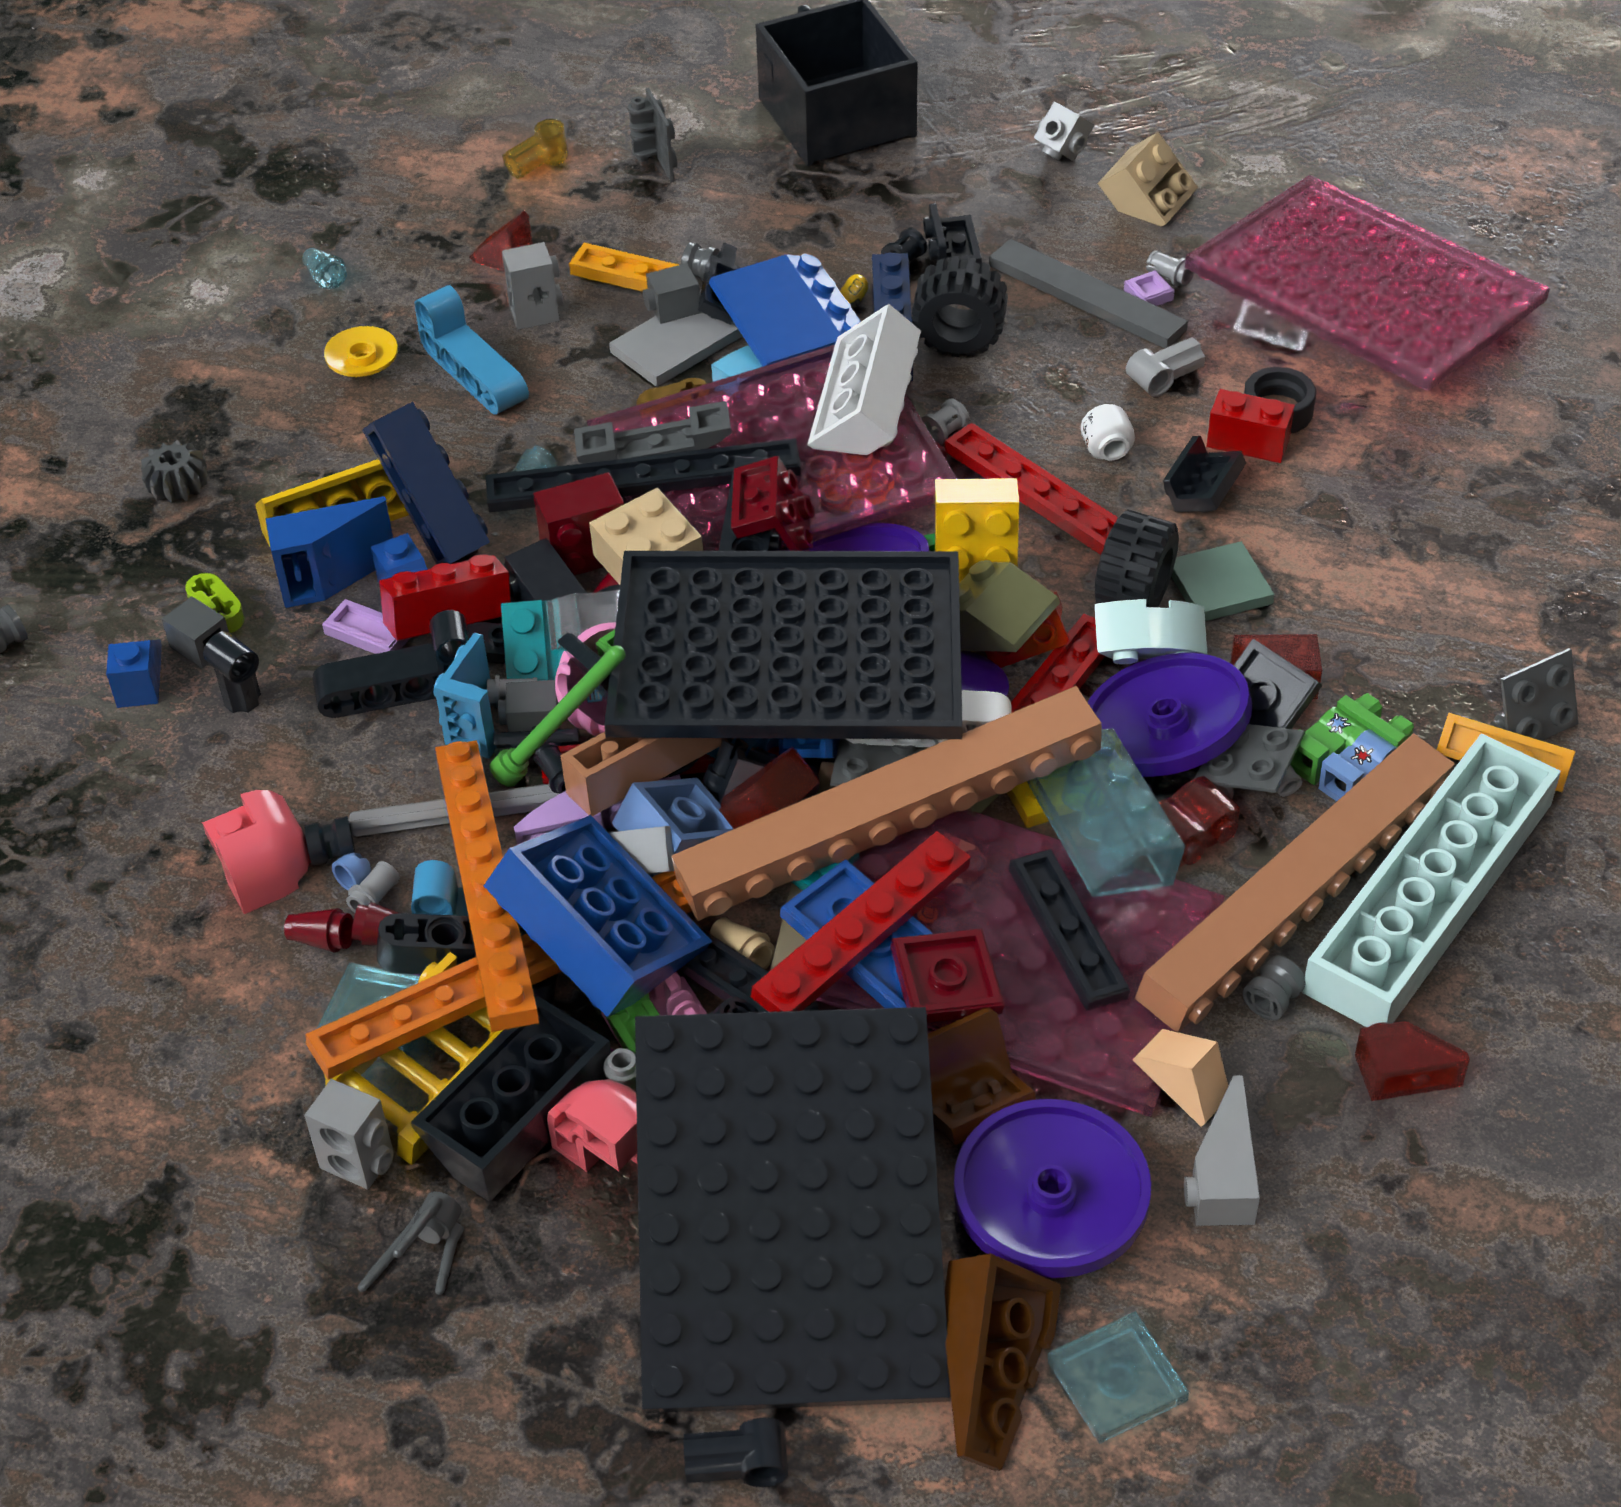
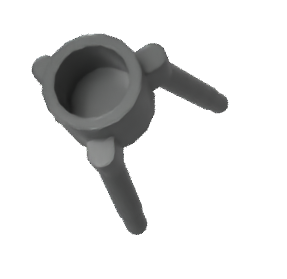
(431, 1223)

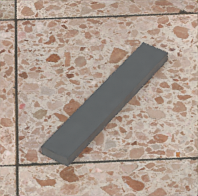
(1088, 293)

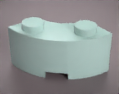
(1134, 631)

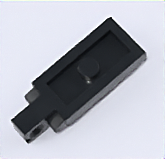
(715, 266)

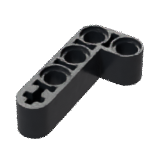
(390, 676)
(414, 941)

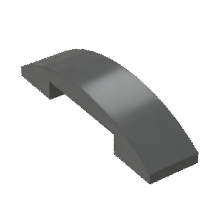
(704, 429)

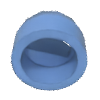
(351, 870)

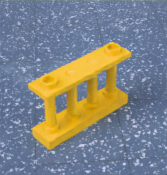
(409, 1142)

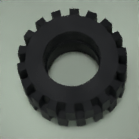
(966, 285)
(1137, 559)

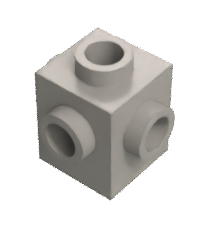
(1063, 132)

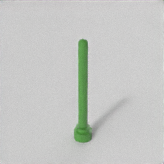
(512, 763)

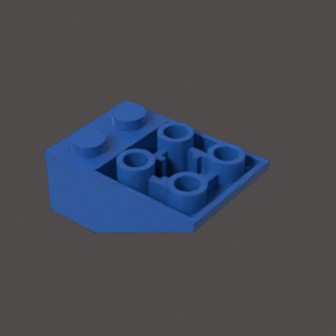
(326, 548)

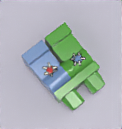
(1348, 744)

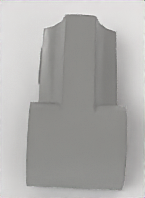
(1158, 370)

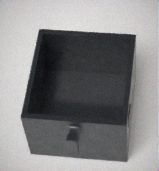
(836, 79)

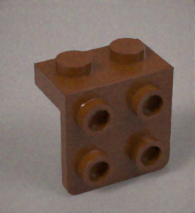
(971, 1074)

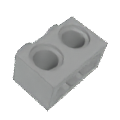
(349, 1134)

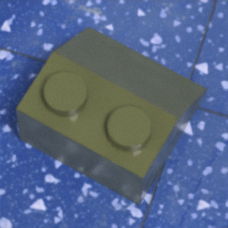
(1001, 607)

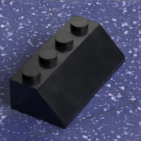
(499, 1105)

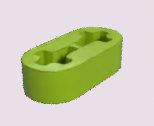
(221, 598)

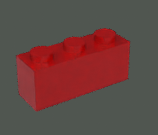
(468, 587)

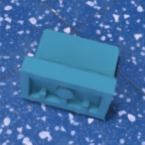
(464, 698)

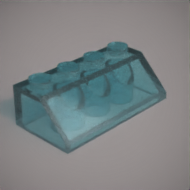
(1110, 821)

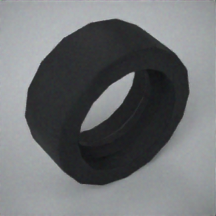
(1287, 383)

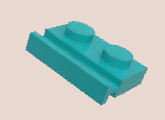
(528, 641)

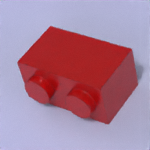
(1250, 425)

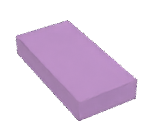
(361, 628)

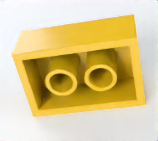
(977, 520)

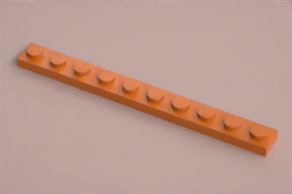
(478, 852)
(427, 1006)

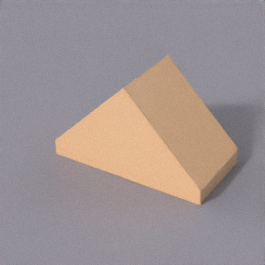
(1187, 1070)

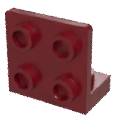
(769, 498)

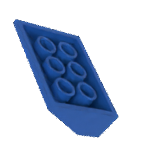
(784, 306)
(595, 913)

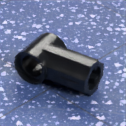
(235, 671)
(752, 1454)

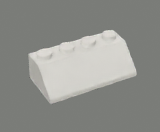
(866, 385)

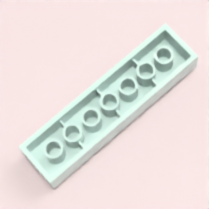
(1430, 883)

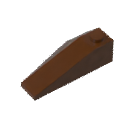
(995, 1334)

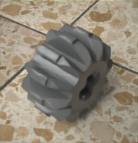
(174, 471)

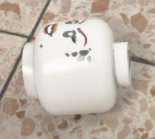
(1107, 432)

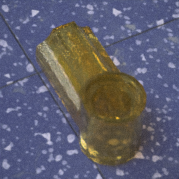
(545, 147)

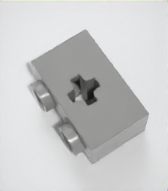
(532, 285)

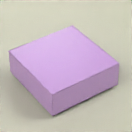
(1150, 288)

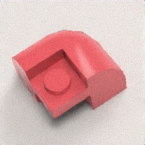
(259, 849)
(596, 1124)

